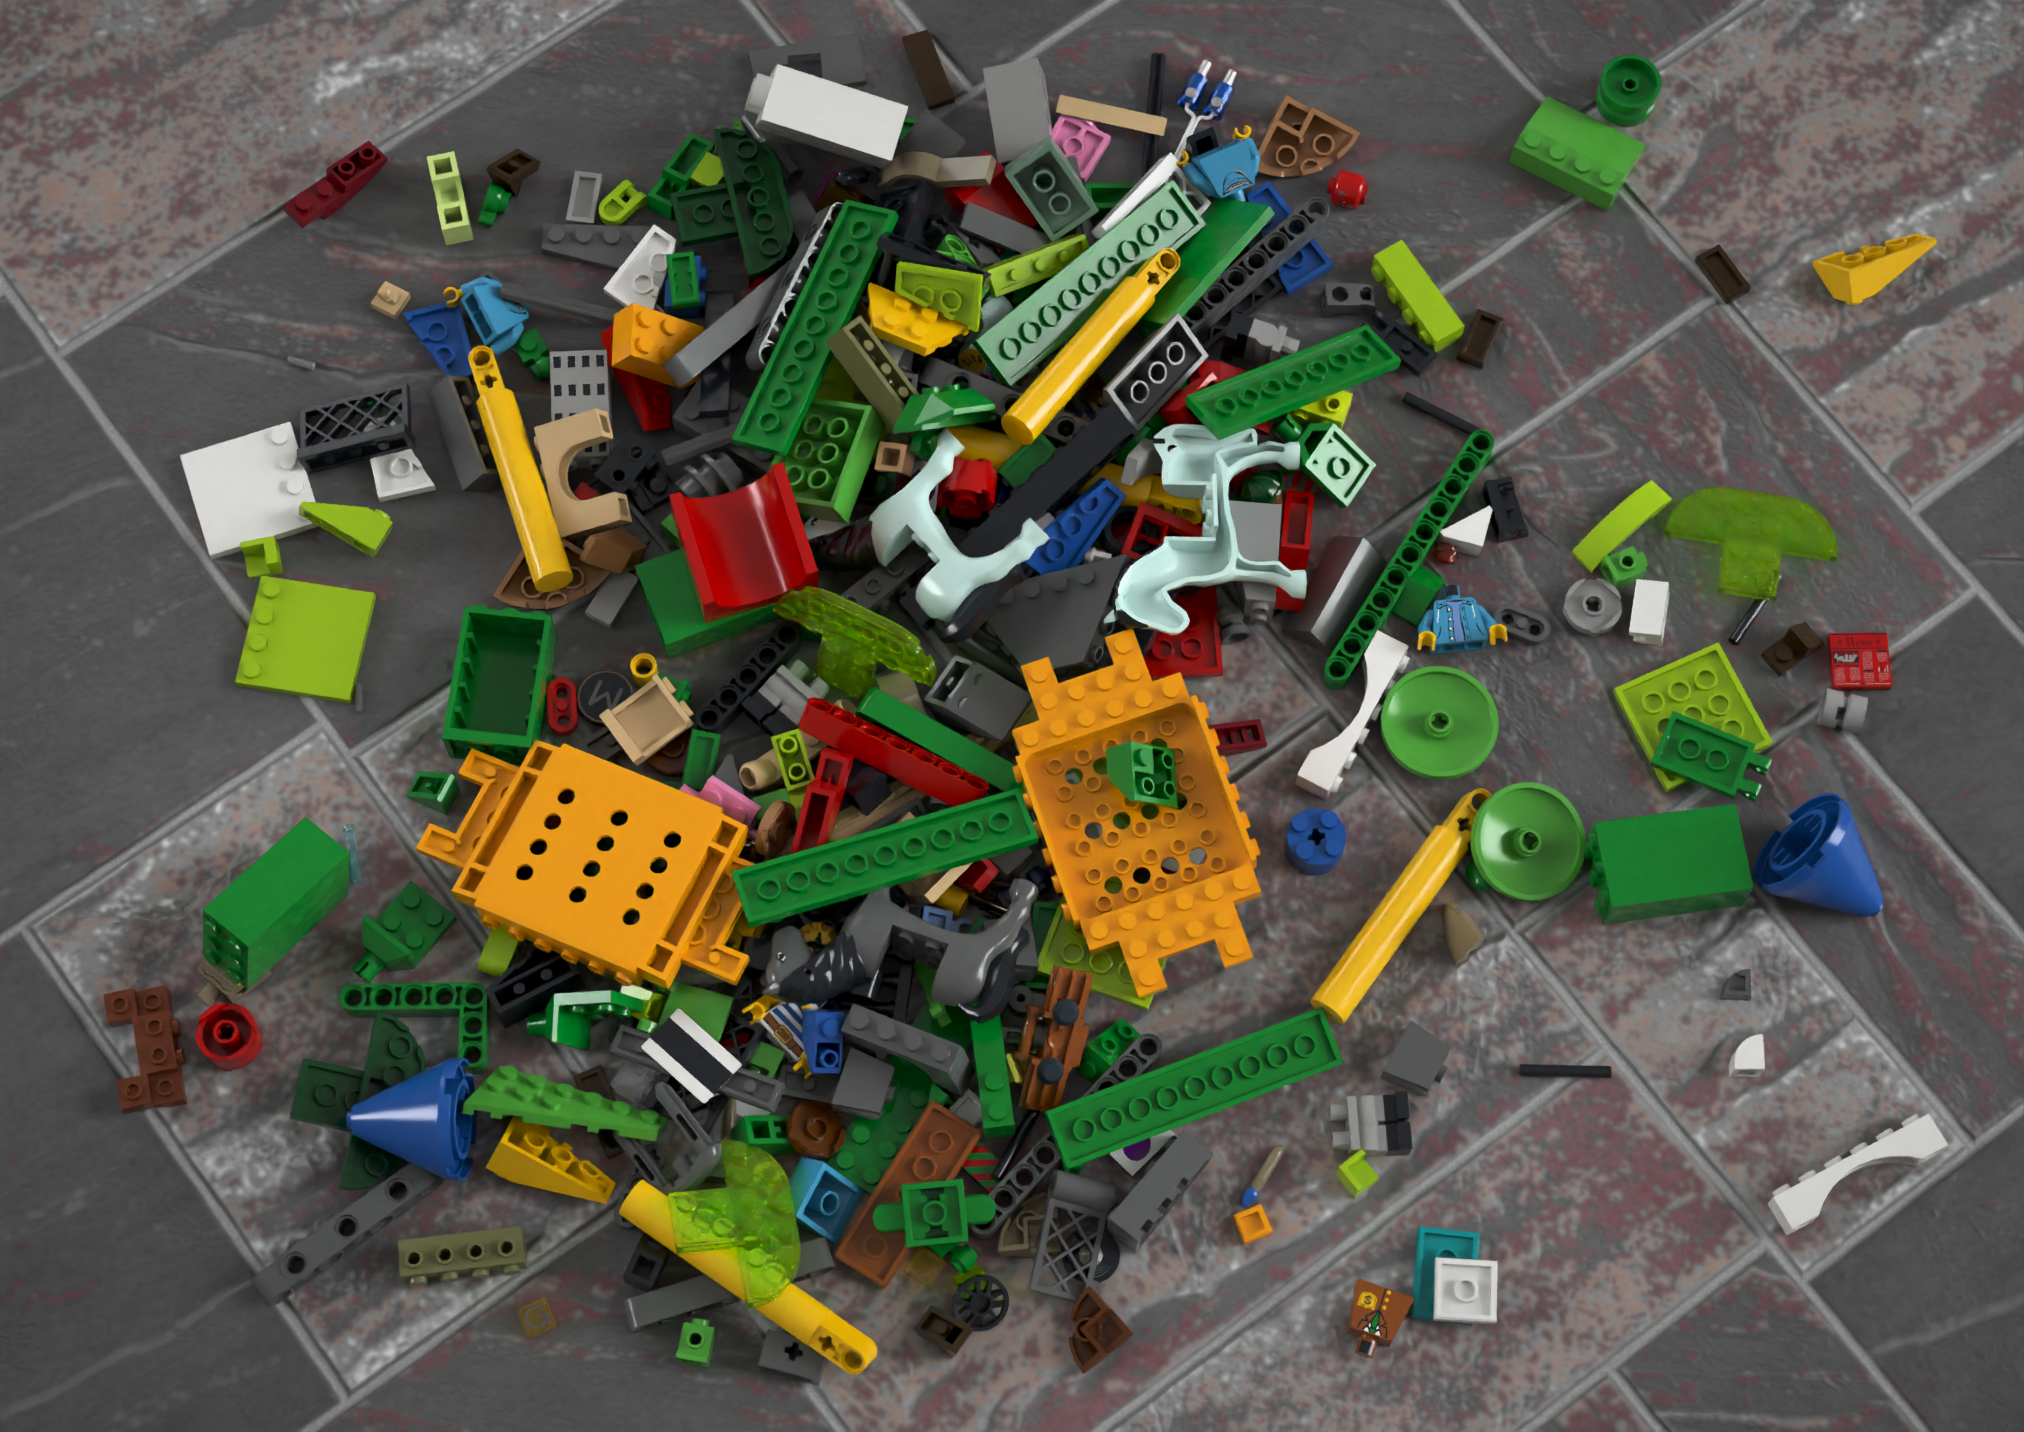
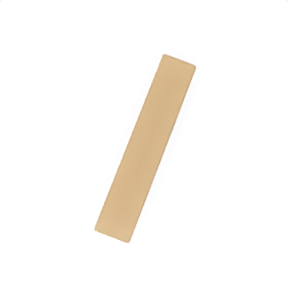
(1111, 115)

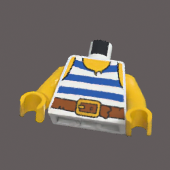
(783, 1026)

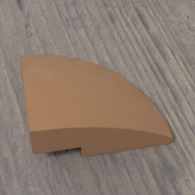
(1302, 141)
(519, 590)

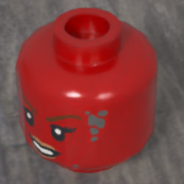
(1348, 189)

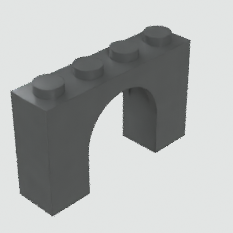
(938, 1057)

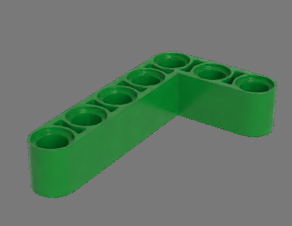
(429, 1007)

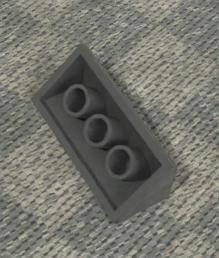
(1155, 372)
(1336, 593)

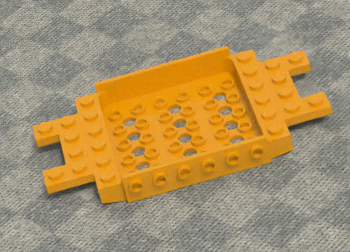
(691, 900)
(1170, 910)

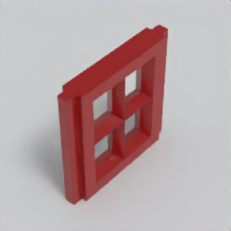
(1161, 518)

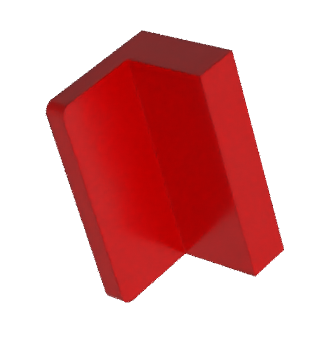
(977, 876)

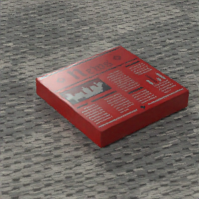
(1859, 661)

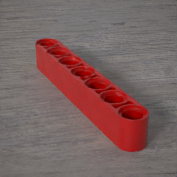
(891, 753)

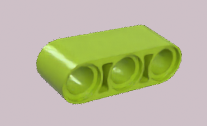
(499, 953)

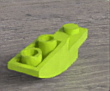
(794, 767)

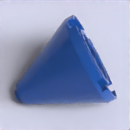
(1820, 860)
(423, 1120)

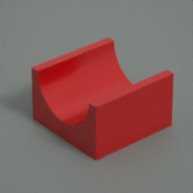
(744, 545)

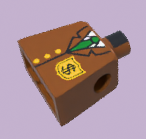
(1376, 1315)

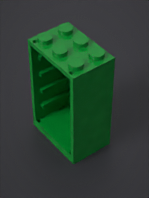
(677, 612)
(499, 683)
(1668, 864)
(275, 903)

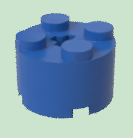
(1303, 852)

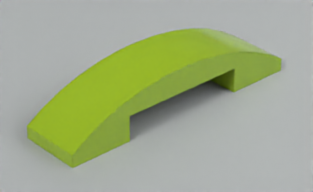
(1620, 524)

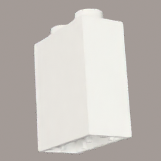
(826, 115)

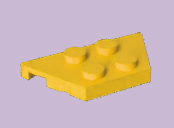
(909, 323)

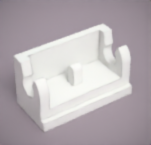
(1649, 612)

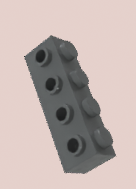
(464, 433)

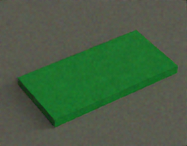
(1206, 255)

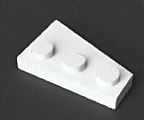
(644, 271)
(398, 473)

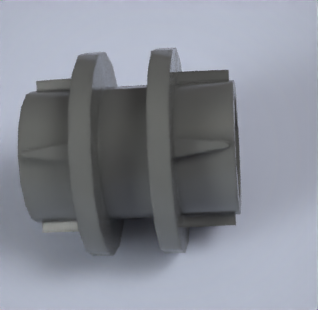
(714, 477)

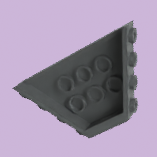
(1059, 616)

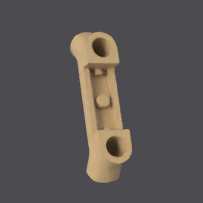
(765, 774)

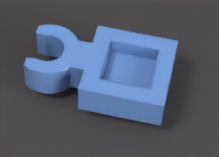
(943, 919)

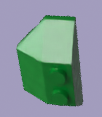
(944, 409)

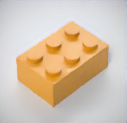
(647, 340)

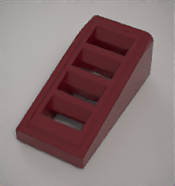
(1235, 747)

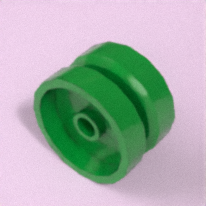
(1628, 90)

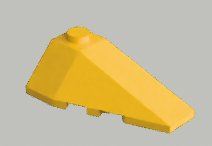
(1867, 272)
(537, 1160)

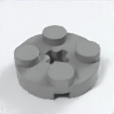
(1592, 622)

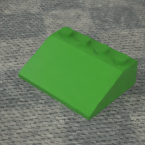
(1576, 153)
(831, 457)

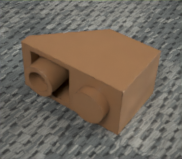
(613, 550)

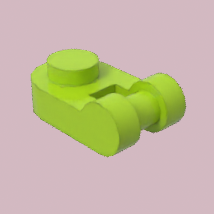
(614, 210)

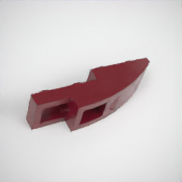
(339, 185)

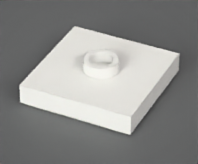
(1465, 1290)

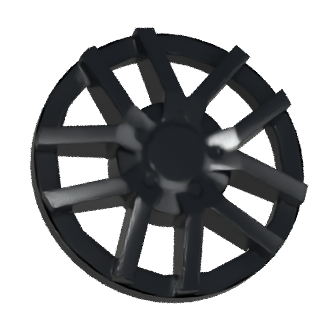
(980, 1302)

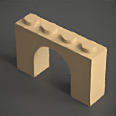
(557, 446)

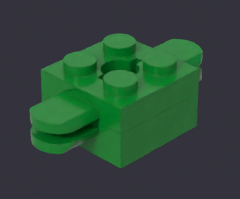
(934, 1213)

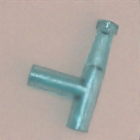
(351, 846)

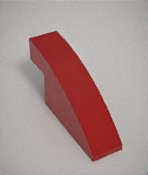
(1294, 541)
(822, 800)

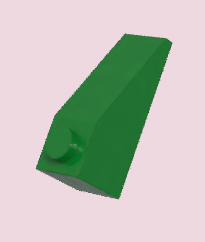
(764, 1132)

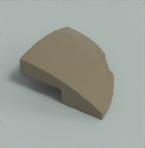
(1460, 932)
(1022, 1234)

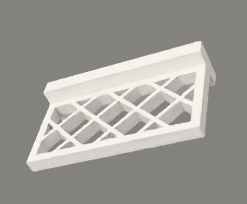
(1145, 187)

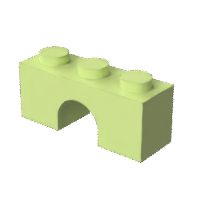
(450, 198)

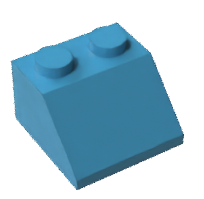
(822, 1198)

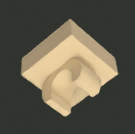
(390, 300)

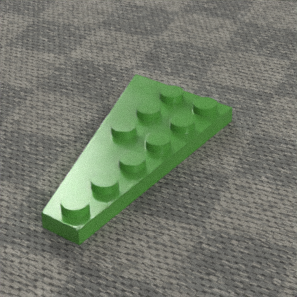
(560, 1105)

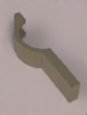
(939, 171)

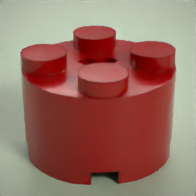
(968, 488)
(240, 1048)

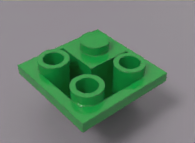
(1143, 773)

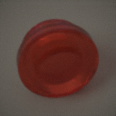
(1445, 553)

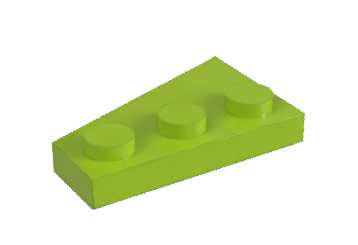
(945, 290)

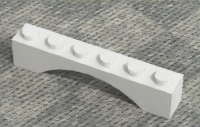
(1324, 764)
(1909, 1145)

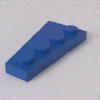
(1308, 262)
(1076, 528)

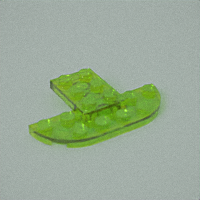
(1753, 535)
(855, 641)
(749, 1215)

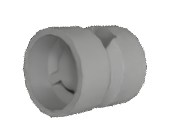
(1852, 713)

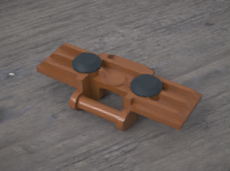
(1064, 1042)

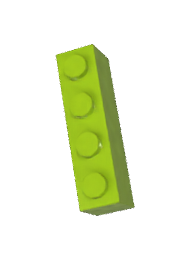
(1416, 296)

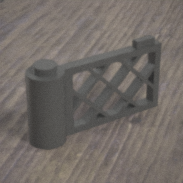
(1080, 1196)

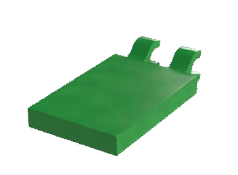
(1709, 757)

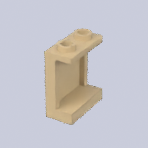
(648, 719)

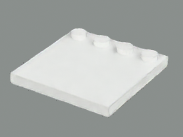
(248, 489)

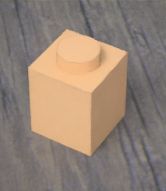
(894, 458)

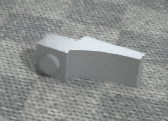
(1141, 462)

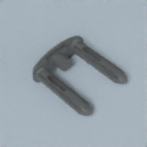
(689, 1174)

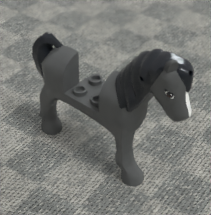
(967, 965)

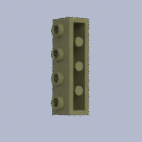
(872, 369)
(462, 1255)

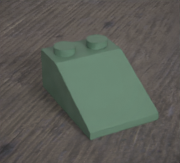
(1050, 188)

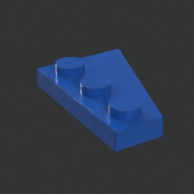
(443, 336)

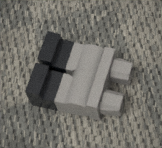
(1256, 341)
(783, 699)
(1372, 1124)

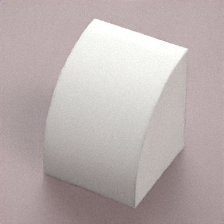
(1748, 1058)

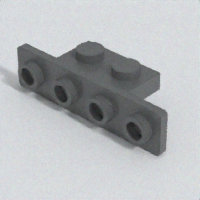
(886, 584)

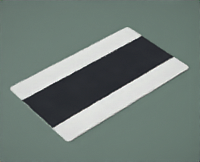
(691, 1055)

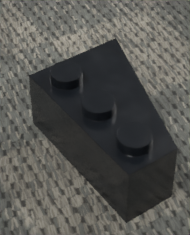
(532, 984)

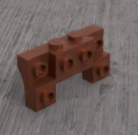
(157, 1048)

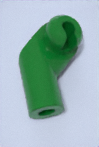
(1475, 878)

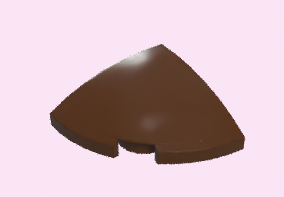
(1095, 1330)

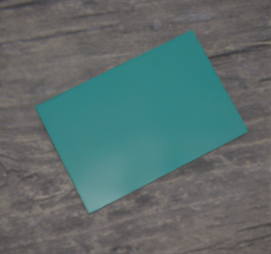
(1440, 1244)

